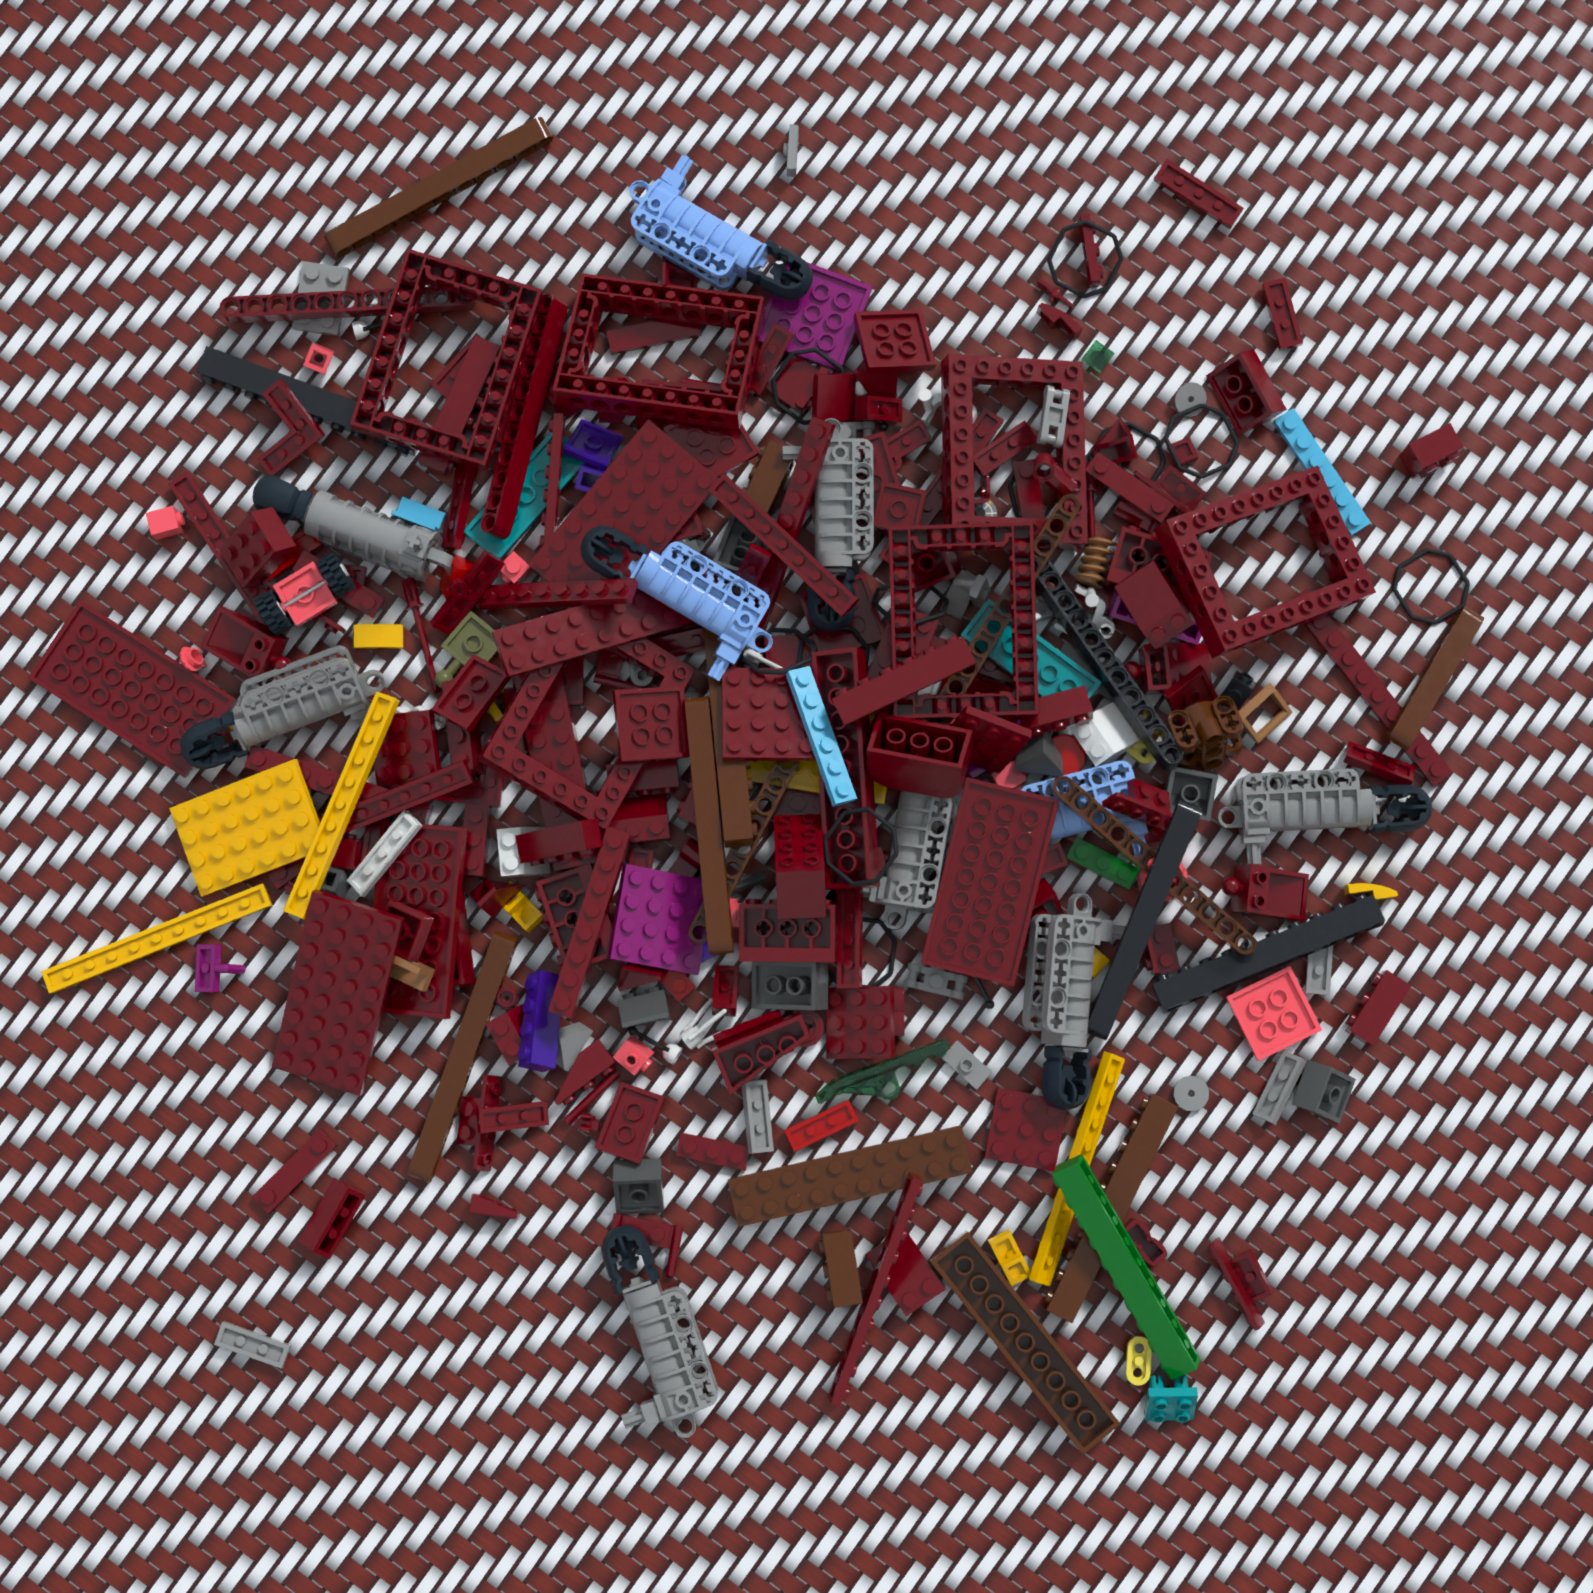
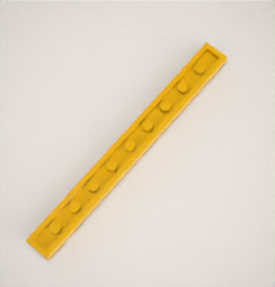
(342, 803)
(156, 938)
(1084, 1143)

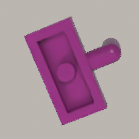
(209, 968)

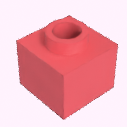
(312, 363)

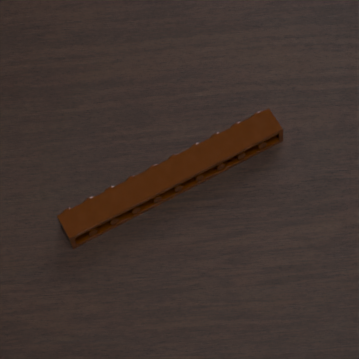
(732, 775)
(1120, 1189)

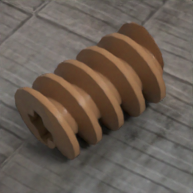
(1093, 562)

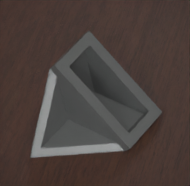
(1040, 757)

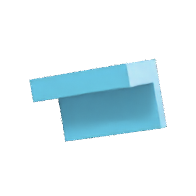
(419, 514)

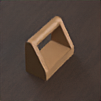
(1268, 691)

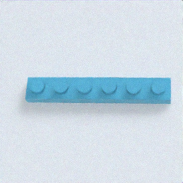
(1311, 455)
(821, 736)

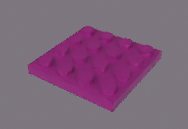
(821, 316)
(655, 920)

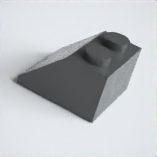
(1192, 787)
(643, 1008)
(1323, 1091)
(638, 1187)

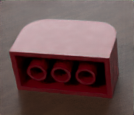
(919, 756)

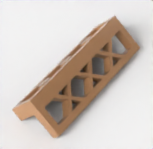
(412, 973)

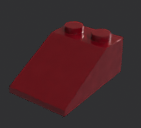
(1155, 604)
(911, 1278)

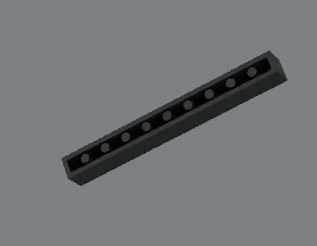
(254, 379)
(1269, 954)

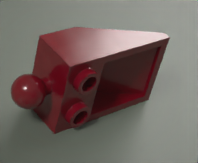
(245, 643)
(1170, 664)
(1267, 892)

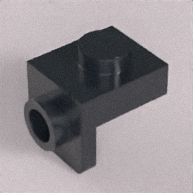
(1239, 688)

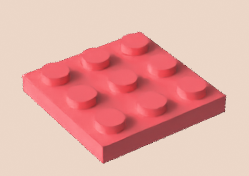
(1273, 1013)

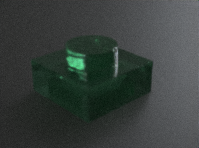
(1098, 356)

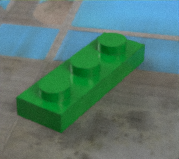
(1102, 863)

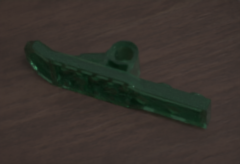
(871, 1078)

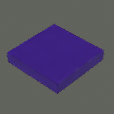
(593, 445)

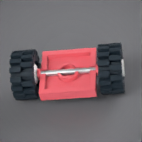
(305, 594)

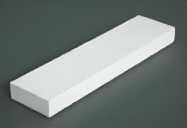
(384, 853)

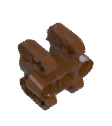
(1207, 733)

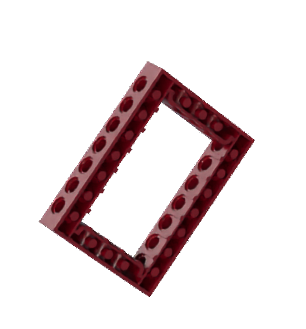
(416, 273)
(667, 302)
(957, 378)
(1010, 536)
(1201, 589)
(545, 783)

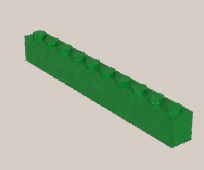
(1126, 1267)

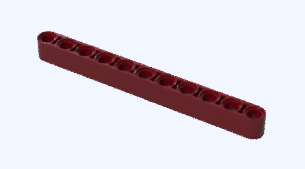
(336, 309)
(524, 419)

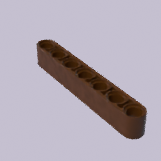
(1434, 678)

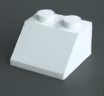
(1105, 735)
(509, 857)

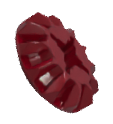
(816, 1031)

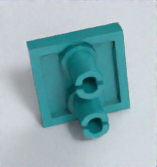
(1170, 1403)

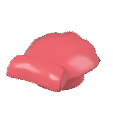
(192, 658)

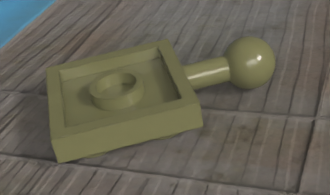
(468, 638)

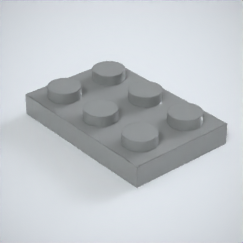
(321, 278)

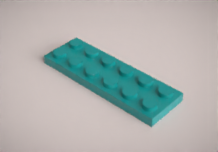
(530, 502)
(1054, 668)

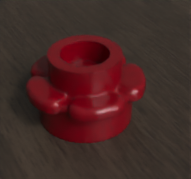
(507, 1004)

